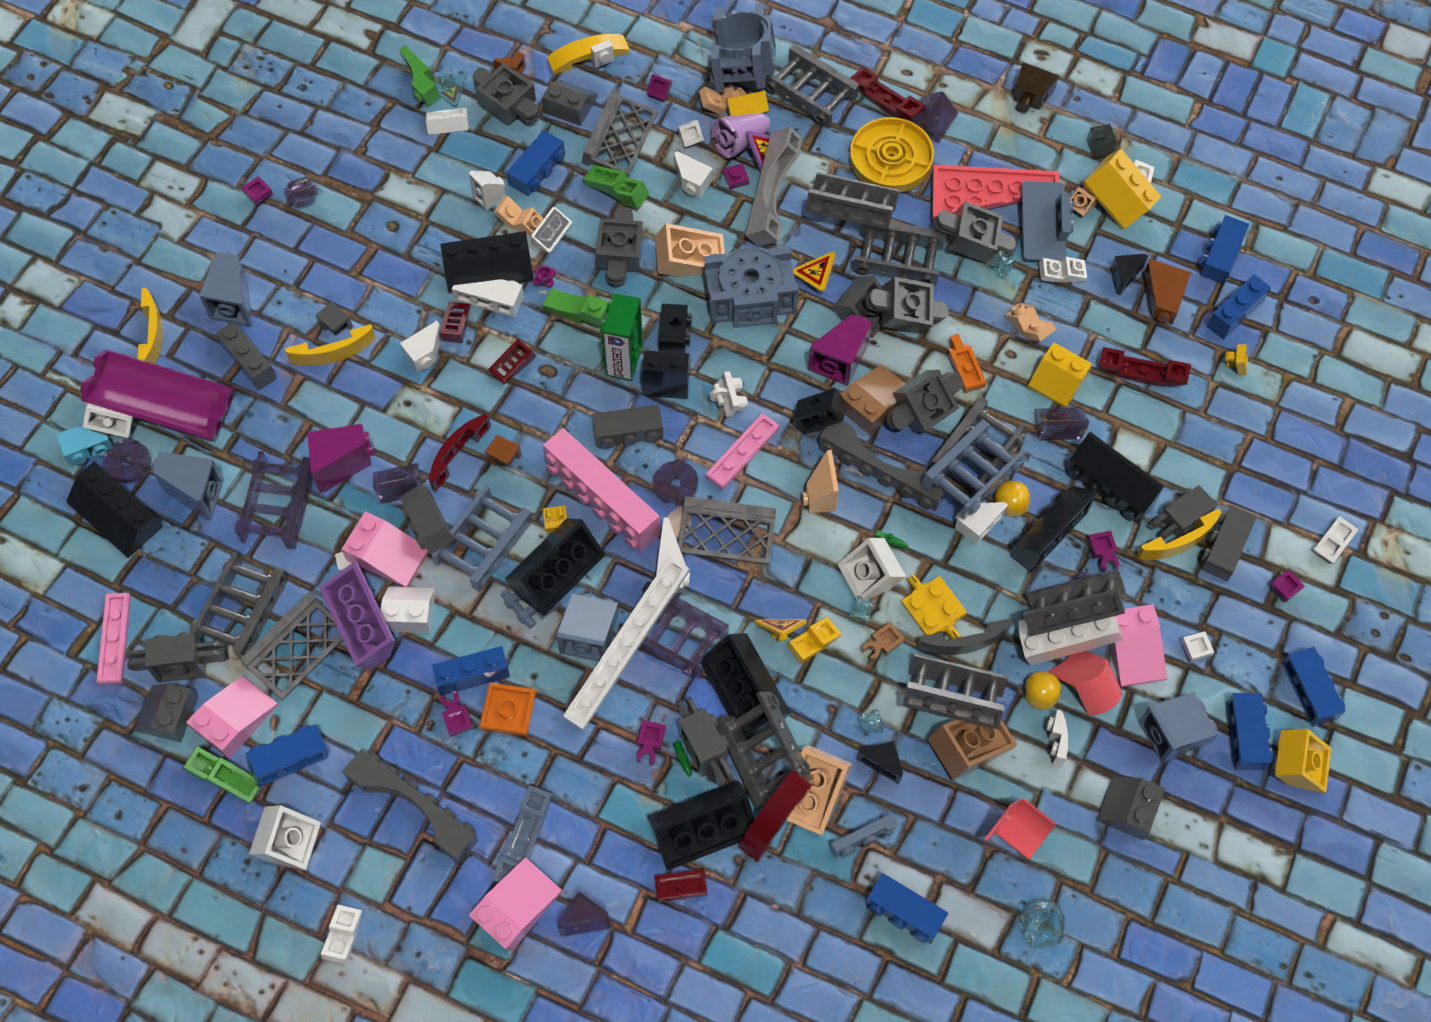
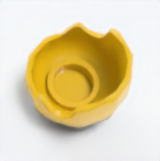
(1015, 496)
(1042, 690)

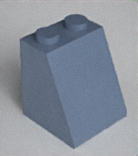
(227, 291)
(190, 481)
(587, 626)
(1178, 726)

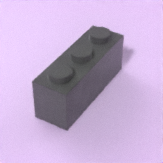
(246, 355)
(627, 426)
(426, 519)
(1228, 542)

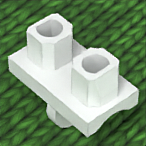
(725, 394)

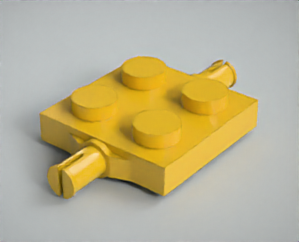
(933, 607)

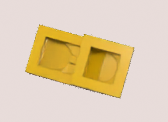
(748, 104)
(814, 640)

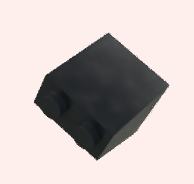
(666, 374)

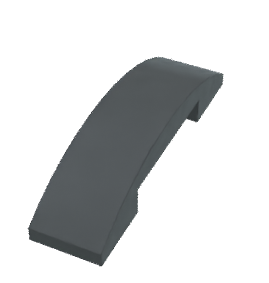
(937, 645)

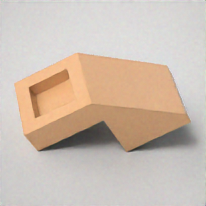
(717, 101)
(1083, 200)
(516, 218)
(1027, 322)

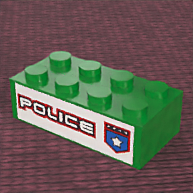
(622, 336)

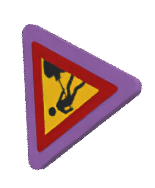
(758, 144)

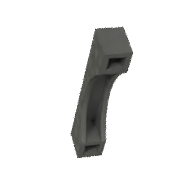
(847, 446)
(372, 776)

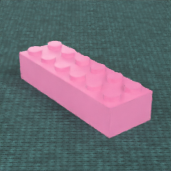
(601, 491)

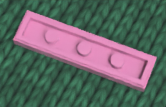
(742, 451)
(114, 639)

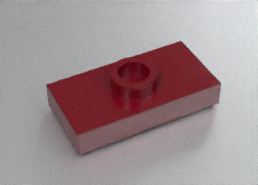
(681, 885)

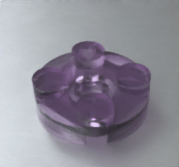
(136, 469)
(675, 470)

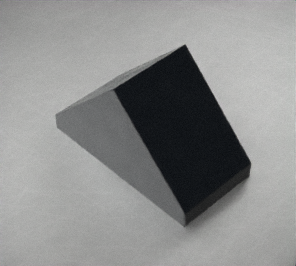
(1125, 270)
(882, 759)

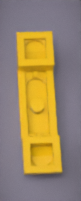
(580, 50)
(150, 351)
(332, 352)
(1159, 550)

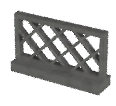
(602, 129)
(733, 512)
(277, 635)

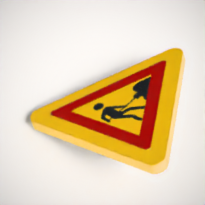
(816, 271)
(781, 627)

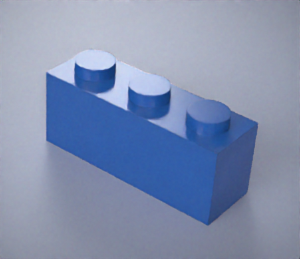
(536, 163)
(1223, 249)
(1238, 306)
(470, 671)
(1313, 686)
(1249, 731)
(286, 755)
(906, 909)

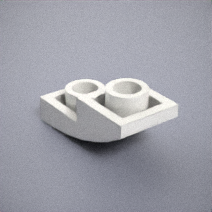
(1062, 271)
(1058, 734)

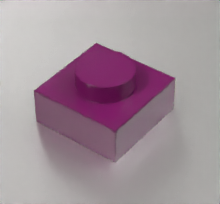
(659, 86)
(736, 176)
(257, 190)
(1287, 585)

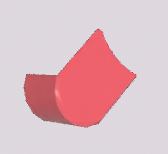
(1092, 679)
(1023, 827)

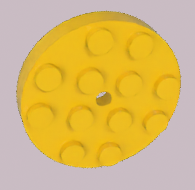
(904, 140)

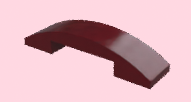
(886, 98)
(1144, 371)
(472, 429)
(774, 815)

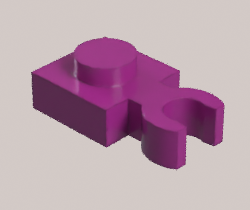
(1104, 547)
(456, 717)
(650, 738)

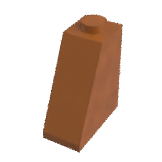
(1165, 289)

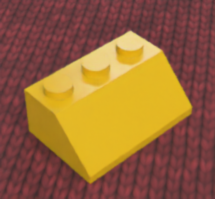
(1121, 188)

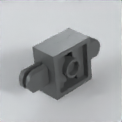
(515, 90)
(977, 222)
(619, 245)
(907, 295)
(929, 409)
(175, 657)
(703, 742)

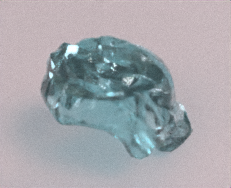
(1042, 923)

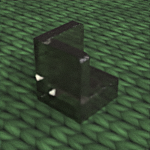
(1101, 141)

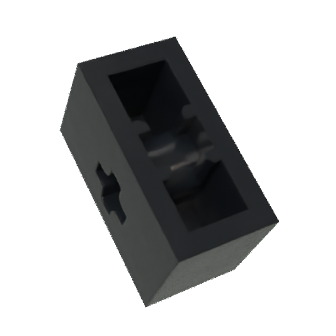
(673, 328)
(820, 410)

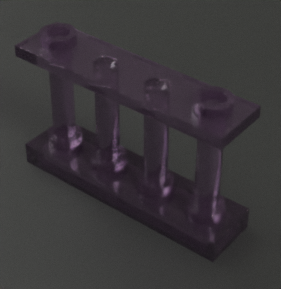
(294, 512)
(694, 618)

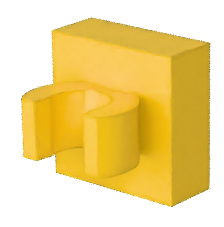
(1238, 359)
(554, 517)

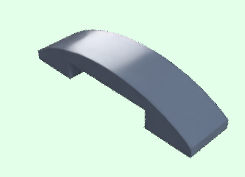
(526, 831)

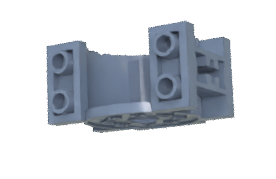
(743, 47)
(756, 307)

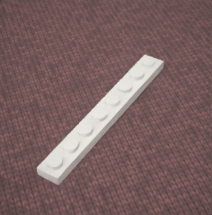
(626, 643)

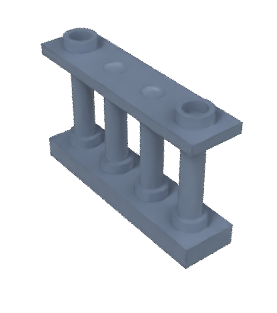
(965, 449)
(493, 556)

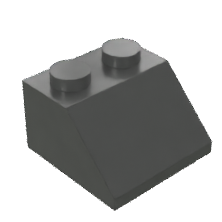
(568, 101)
(854, 302)
(167, 711)
(1131, 805)

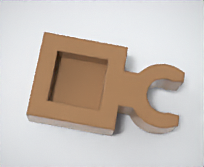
(885, 640)

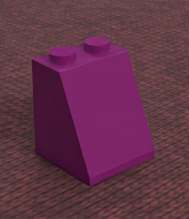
(841, 349)
(338, 454)

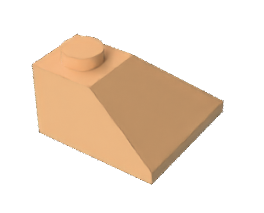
(822, 487)

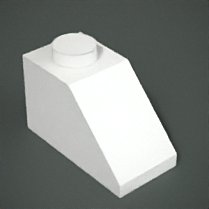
(692, 174)
(487, 188)
(422, 347)
(107, 421)
(978, 525)

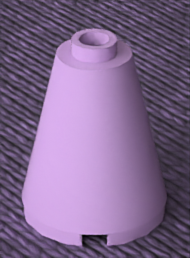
(731, 132)

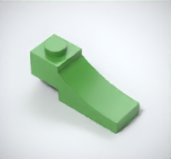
(422, 83)
(618, 185)
(576, 308)
(221, 774)

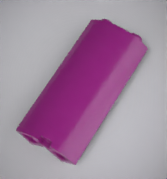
(157, 394)

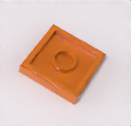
(508, 709)

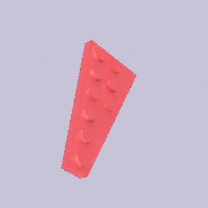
(980, 186)

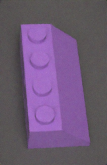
(358, 617)

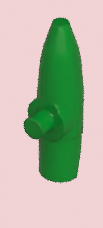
(890, 539)
(682, 757)

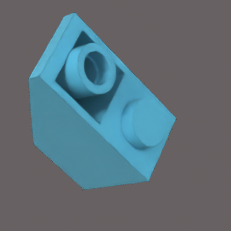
(82, 445)

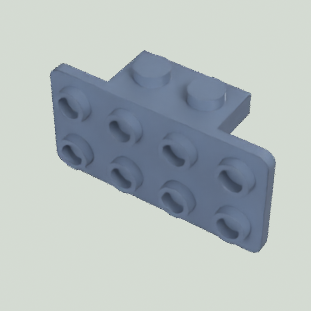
(1045, 220)

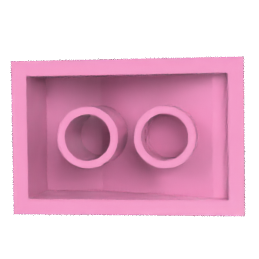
(384, 550)
(1141, 653)
(232, 716)
(516, 904)

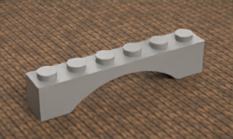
(781, 152)

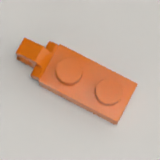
(966, 364)

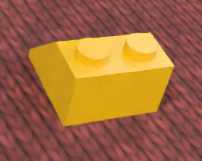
(1060, 375)
(1303, 760)

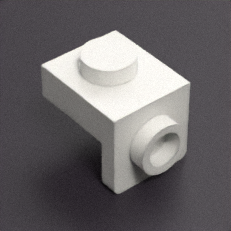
(602, 54)

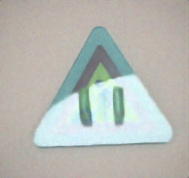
(451, 87)

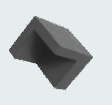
(333, 318)

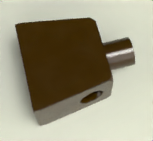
(1034, 87)

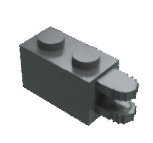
(1185, 512)

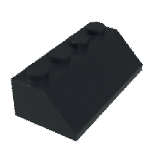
(487, 259)
(1114, 478)
(112, 510)
(1052, 527)
(556, 565)
(738, 676)
(701, 825)

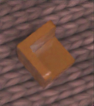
(517, 63)
(502, 450)

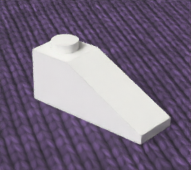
(493, 295)
(668, 548)

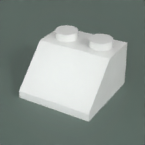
(871, 568)
(408, 609)
(285, 837)

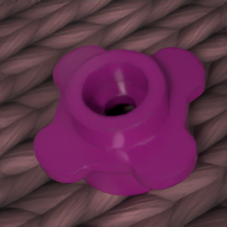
(543, 271)

